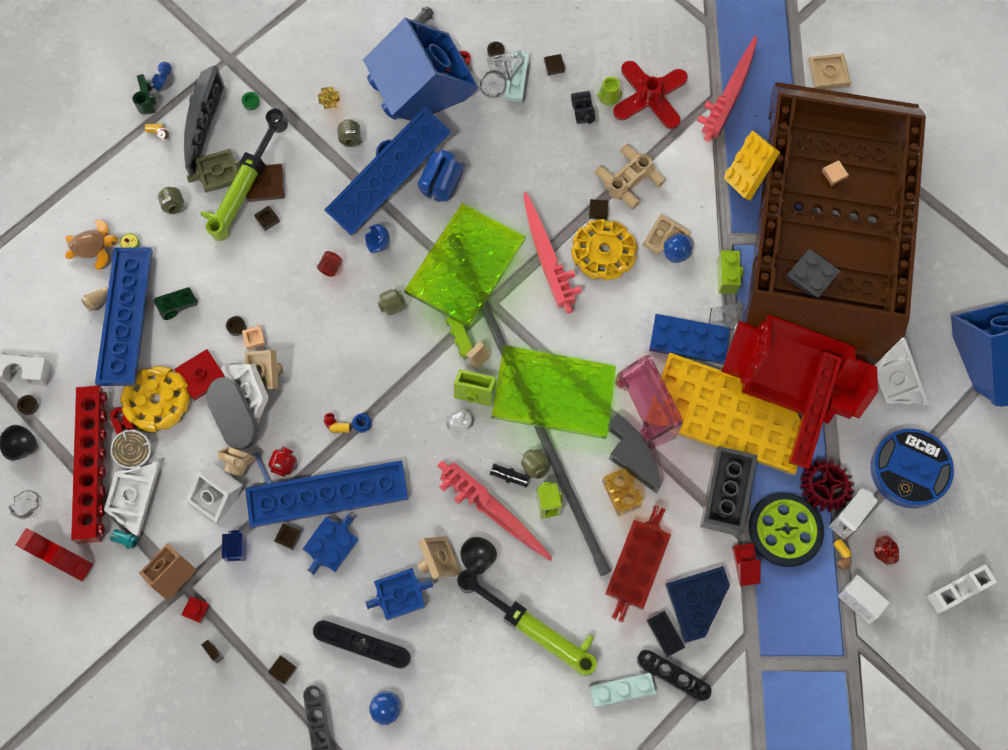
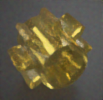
(328, 97)

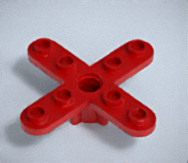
(651, 94)

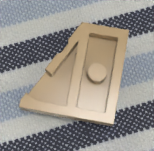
(662, 231)

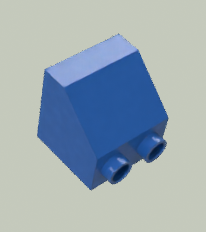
(411, 68)
(983, 346)

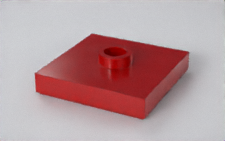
(199, 373)

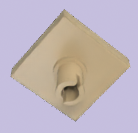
(266, 365)
(438, 558)

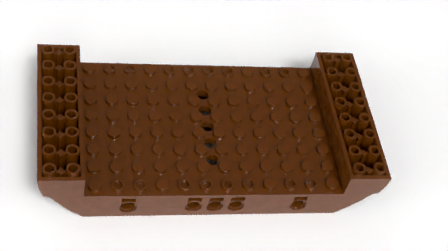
(883, 154)

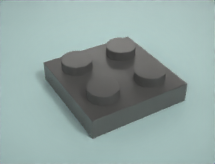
(812, 274)

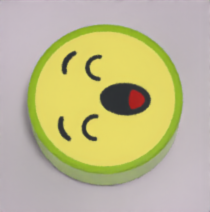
(129, 241)

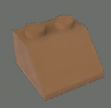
(167, 572)

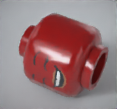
(282, 462)

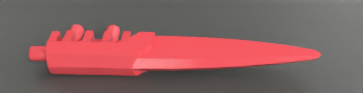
(722, 108)
(554, 273)
(486, 503)

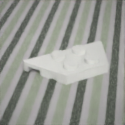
(899, 376)
(251, 385)
(131, 496)

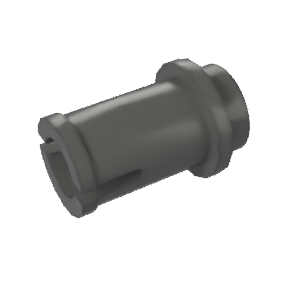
(424, 15)

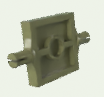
(215, 170)

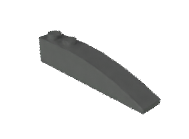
(201, 114)

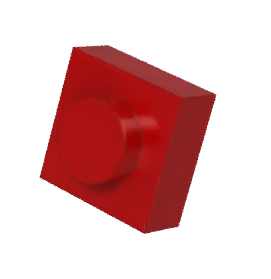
(195, 609)

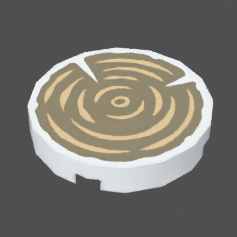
(130, 449)

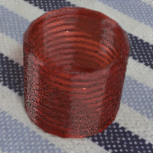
(329, 263)

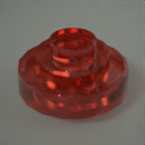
(886, 550)

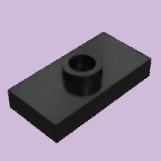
(665, 634)

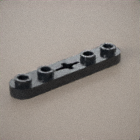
(342, 638)

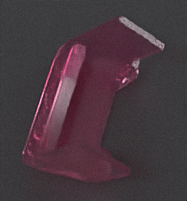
(651, 400)

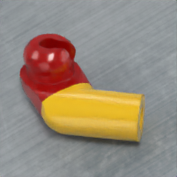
(334, 426)

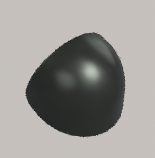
(17, 442)
(478, 554)

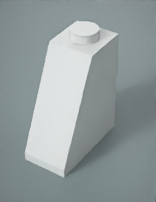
(853, 513)

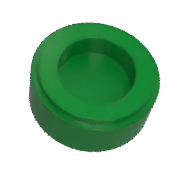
(250, 101)

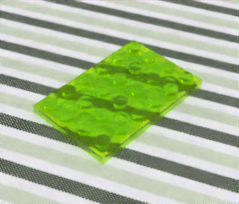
(465, 265)
(554, 392)

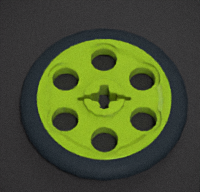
(776, 554)

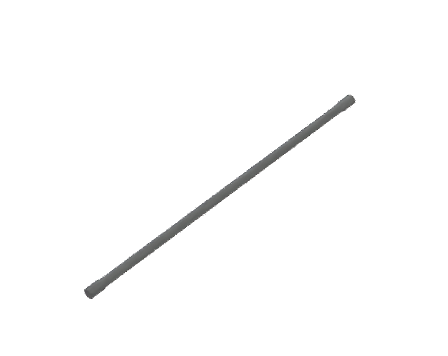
(598, 558)

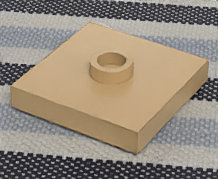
(829, 71)

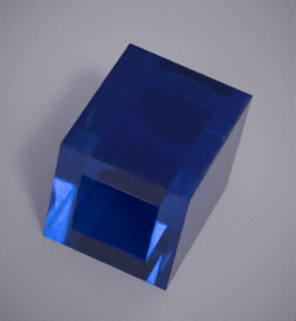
(233, 546)

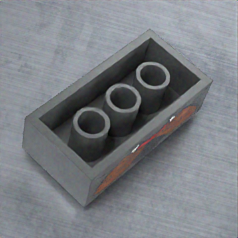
(728, 491)

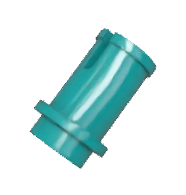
(125, 539)

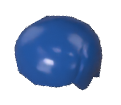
(377, 239)
(678, 248)
(385, 707)

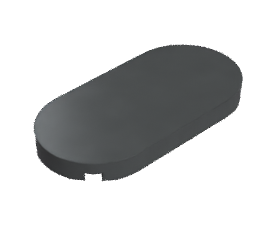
(232, 413)

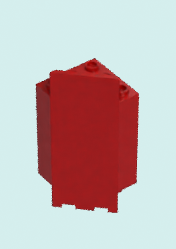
(780, 365)

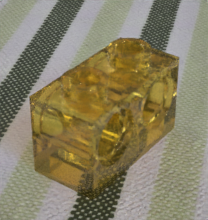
(617, 493)

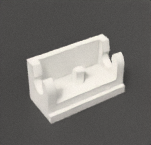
(863, 599)

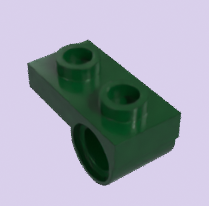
(145, 96)
(173, 302)

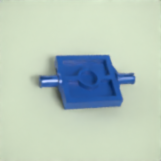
(330, 544)
(399, 594)

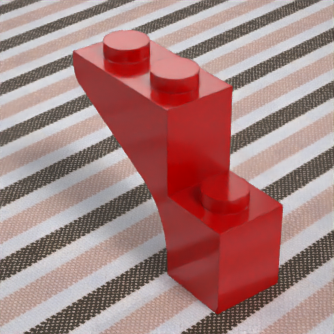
(54, 554)

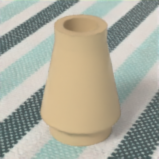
(95, 299)

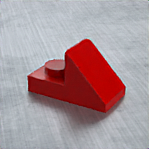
(746, 564)

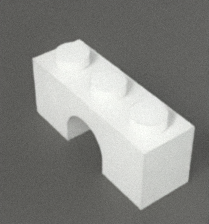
(34, 369)
(961, 589)

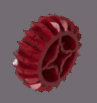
(826, 470)

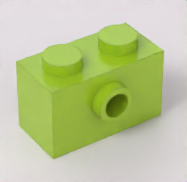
(729, 272)
(474, 387)
(549, 500)

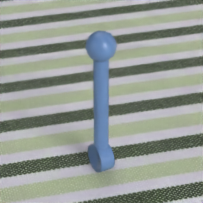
(258, 457)

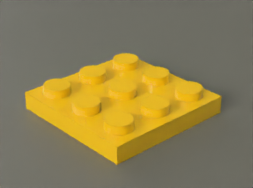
(751, 165)

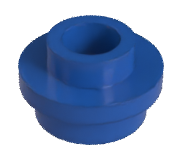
(361, 417)

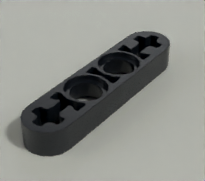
(675, 672)

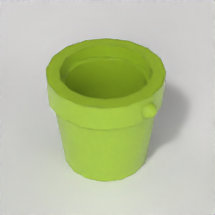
(610, 91)

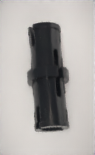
(509, 475)

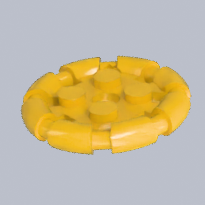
(604, 259)
(148, 390)

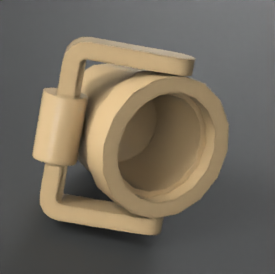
(235, 460)

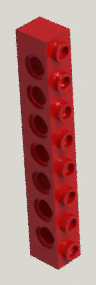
(82, 474)

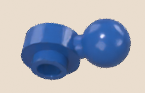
(158, 80)

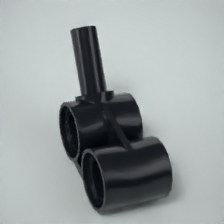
(583, 107)

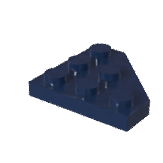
(697, 601)

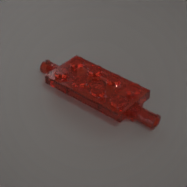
(638, 564)

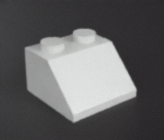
(213, 492)

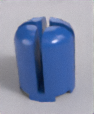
(440, 176)

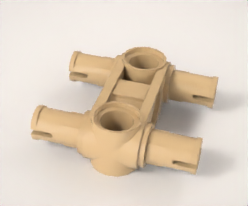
(630, 176)

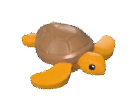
(91, 243)

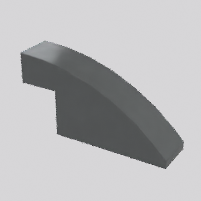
(633, 453)

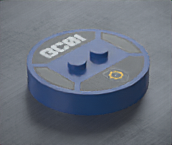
(912, 468)

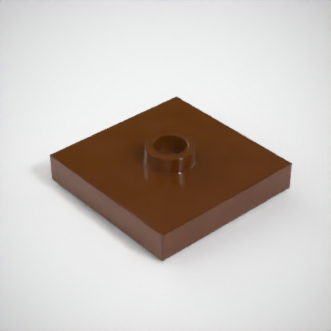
(268, 185)

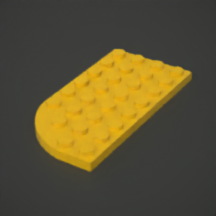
(724, 416)

